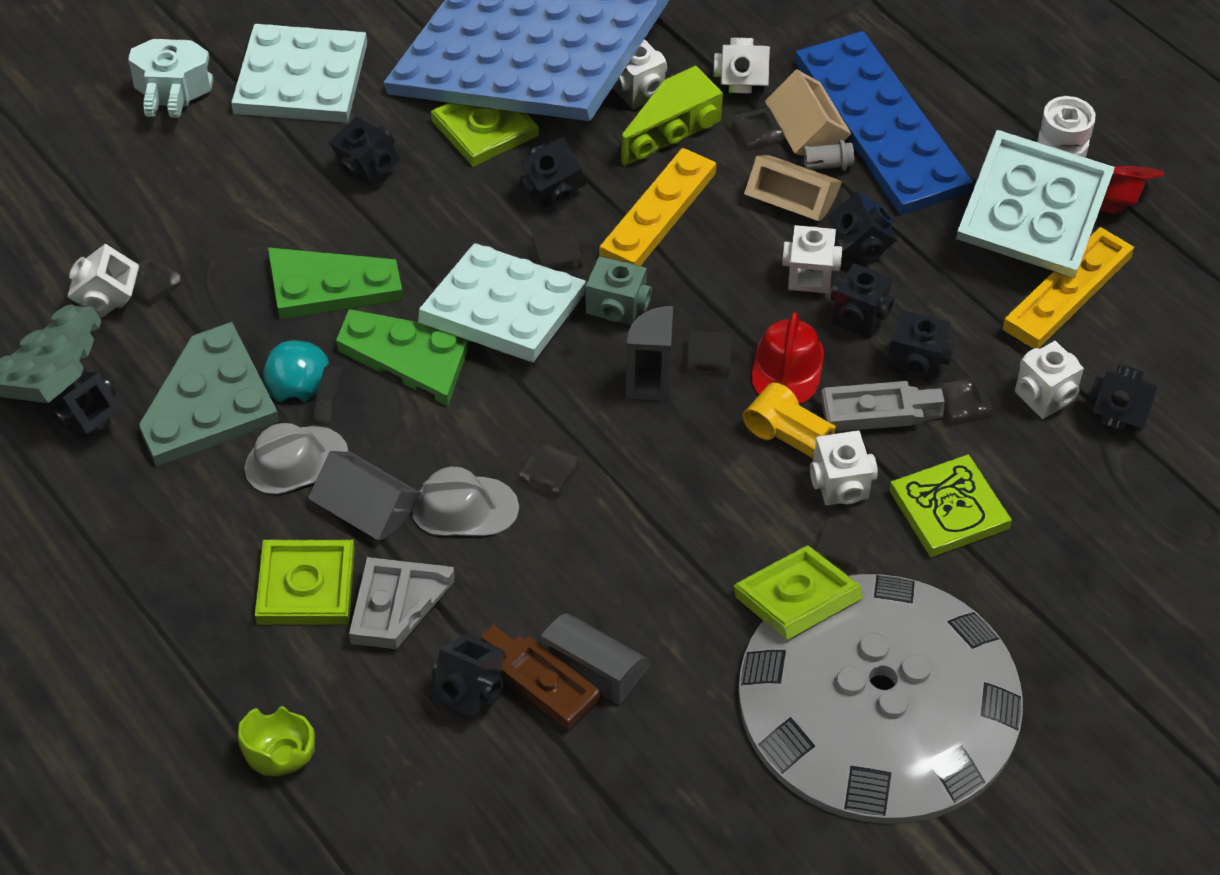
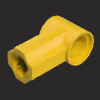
(780, 415)

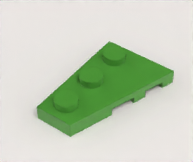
(331, 282)
(405, 348)

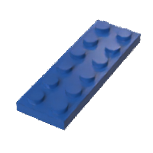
(885, 124)

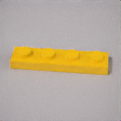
(659, 208)
(1063, 295)

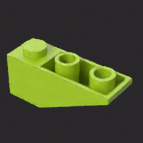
(673, 112)

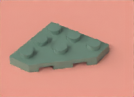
(49, 356)
(207, 398)

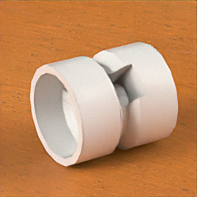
(1067, 125)

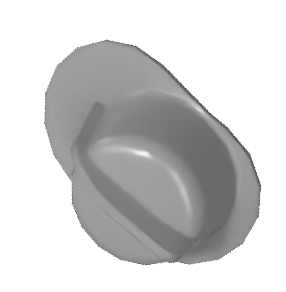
(290, 457)
(464, 504)

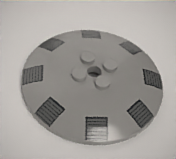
(892, 750)

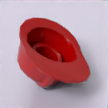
(1126, 187)
(789, 356)

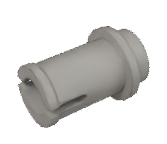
(829, 156)

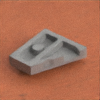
(395, 600)

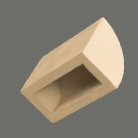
(806, 113)
(792, 187)

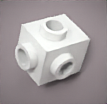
(757, 65)
(641, 76)
(811, 250)
(103, 280)
(1049, 379)
(842, 468)

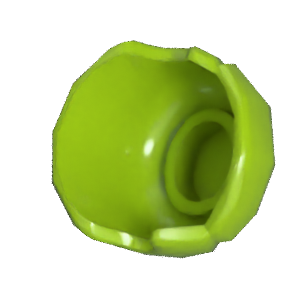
(276, 742)

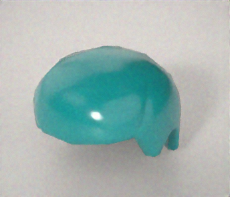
(294, 370)

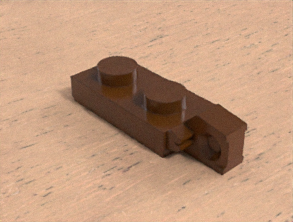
(543, 678)

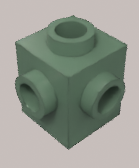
(617, 290)

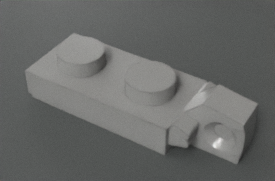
(880, 405)

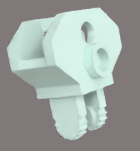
(169, 76)

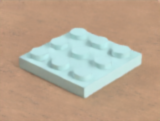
(300, 73)
(1035, 203)
(502, 302)

